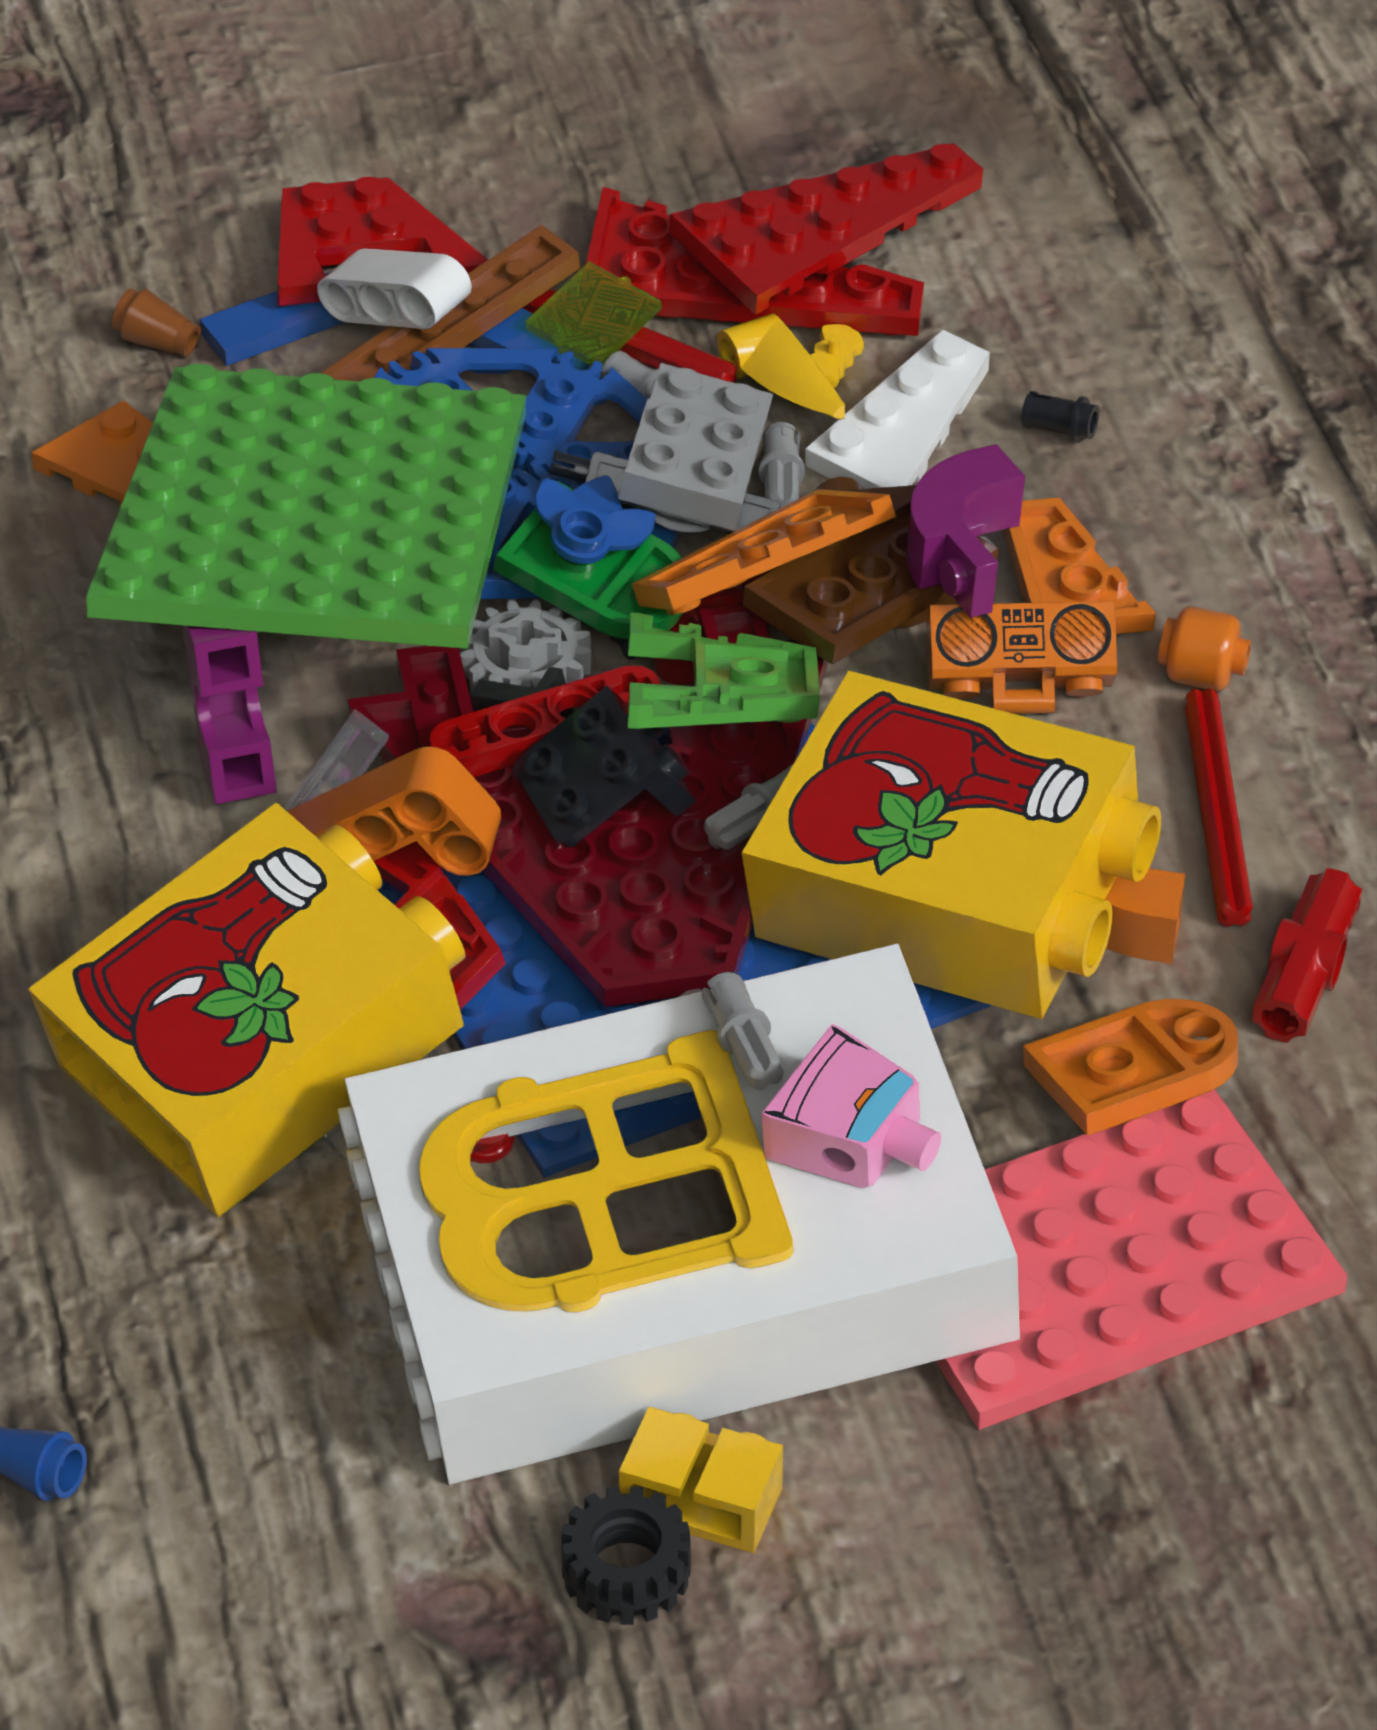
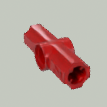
(1307, 955)

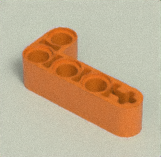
(408, 800)

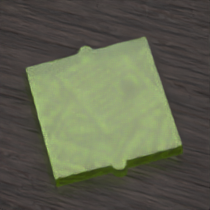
(593, 314)

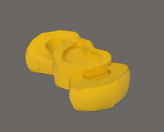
(837, 350)

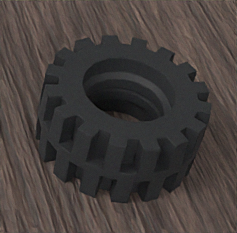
(626, 1589)

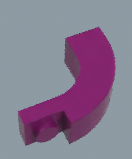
(948, 510)

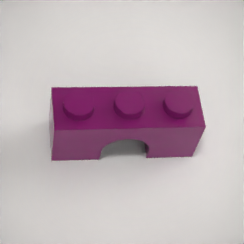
(228, 712)

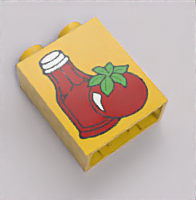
(956, 838)
(247, 999)

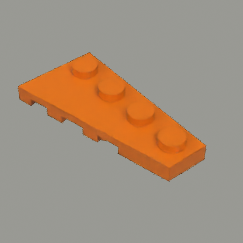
(98, 452)
(761, 546)

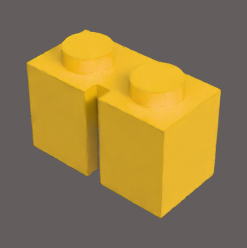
(717, 1481)

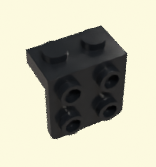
(596, 767)

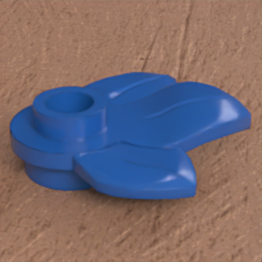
(590, 520)

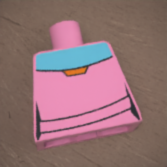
(847, 1114)

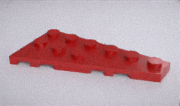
(820, 223)
(638, 245)

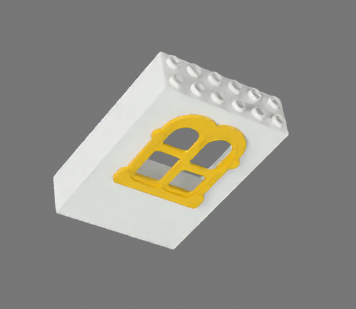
(790, 1302)

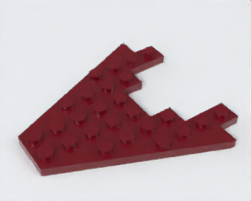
(644, 896)

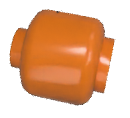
(1203, 648)

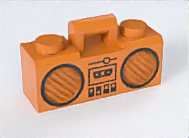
(1043, 642)

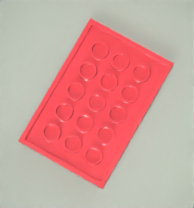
(1140, 1254)

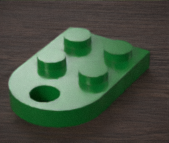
(592, 592)

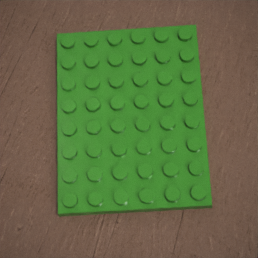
(312, 507)

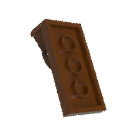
(848, 590)

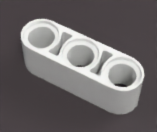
(394, 288)

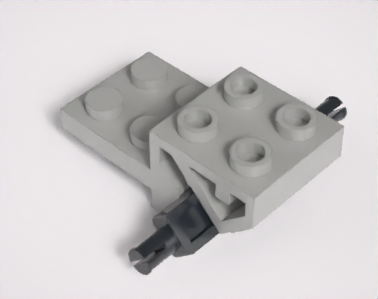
(688, 455)

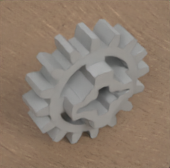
(523, 644)

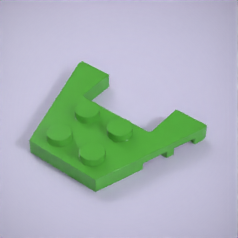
(732, 681)

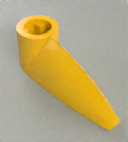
(780, 363)

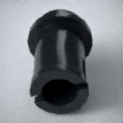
(1060, 415)

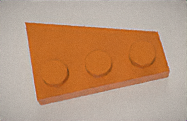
(1059, 563)

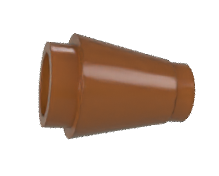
(153, 323)

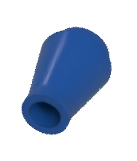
(42, 1461)

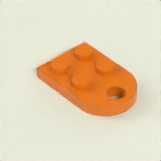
(1135, 1061)

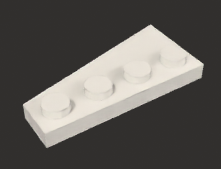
(904, 418)

